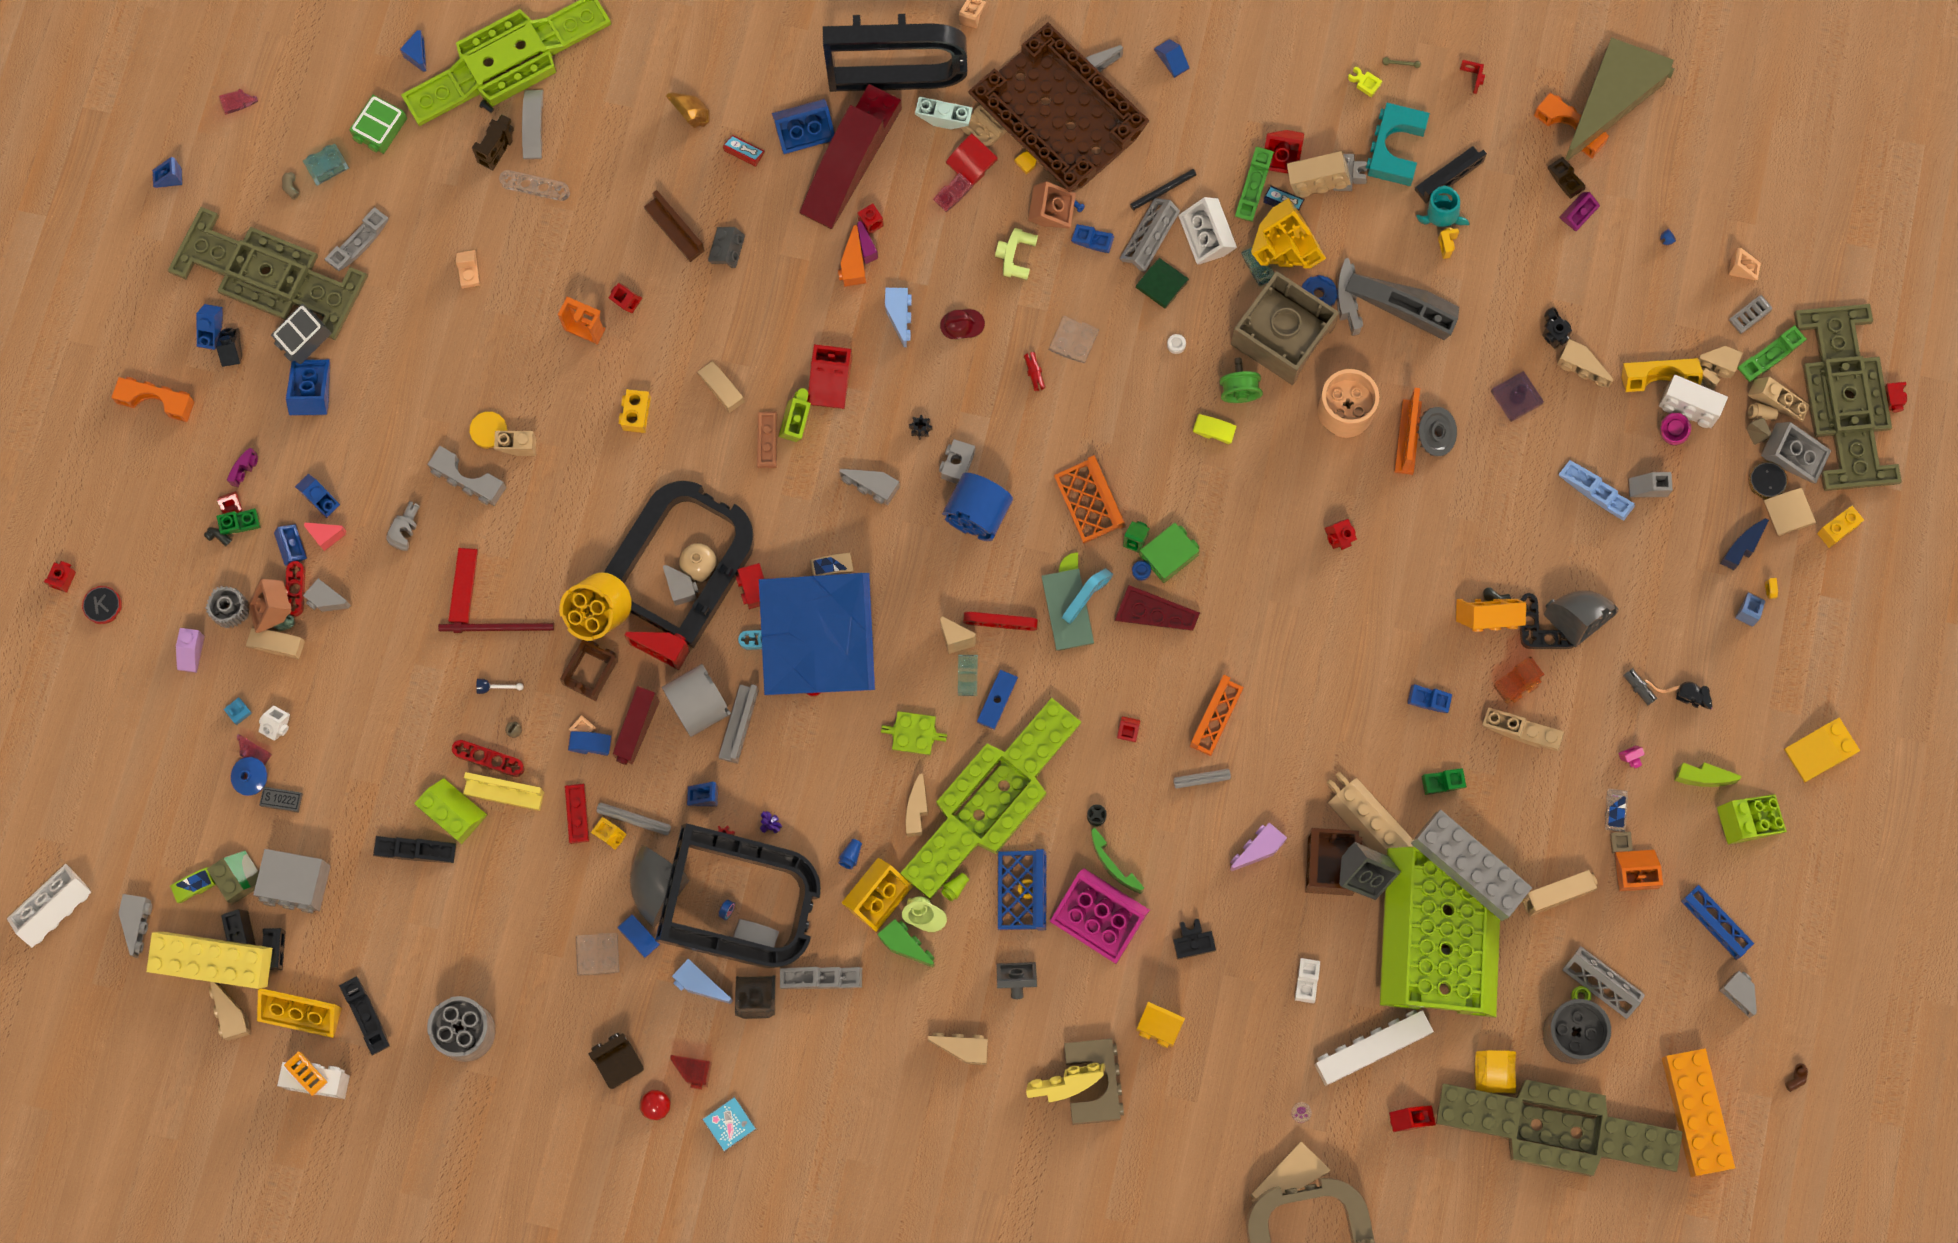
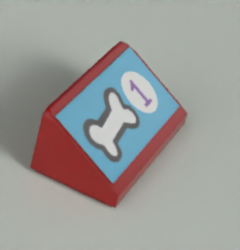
(743, 150)

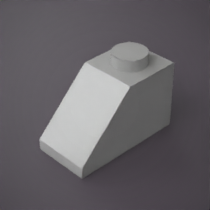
(680, 586)
(324, 598)
(1741, 992)

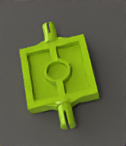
(914, 733)

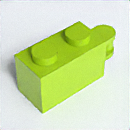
(795, 416)

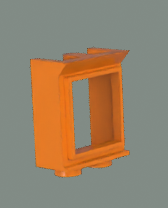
(575, 322)

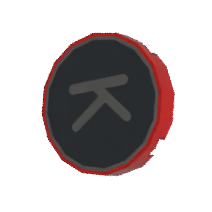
(101, 605)

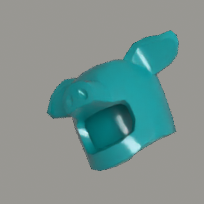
(1443, 211)

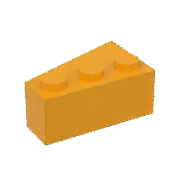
(1491, 614)

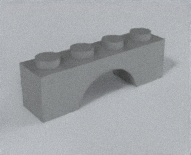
(486, 487)

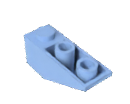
(896, 308)

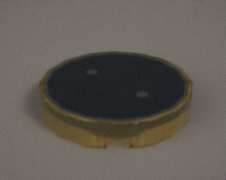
(1768, 480)

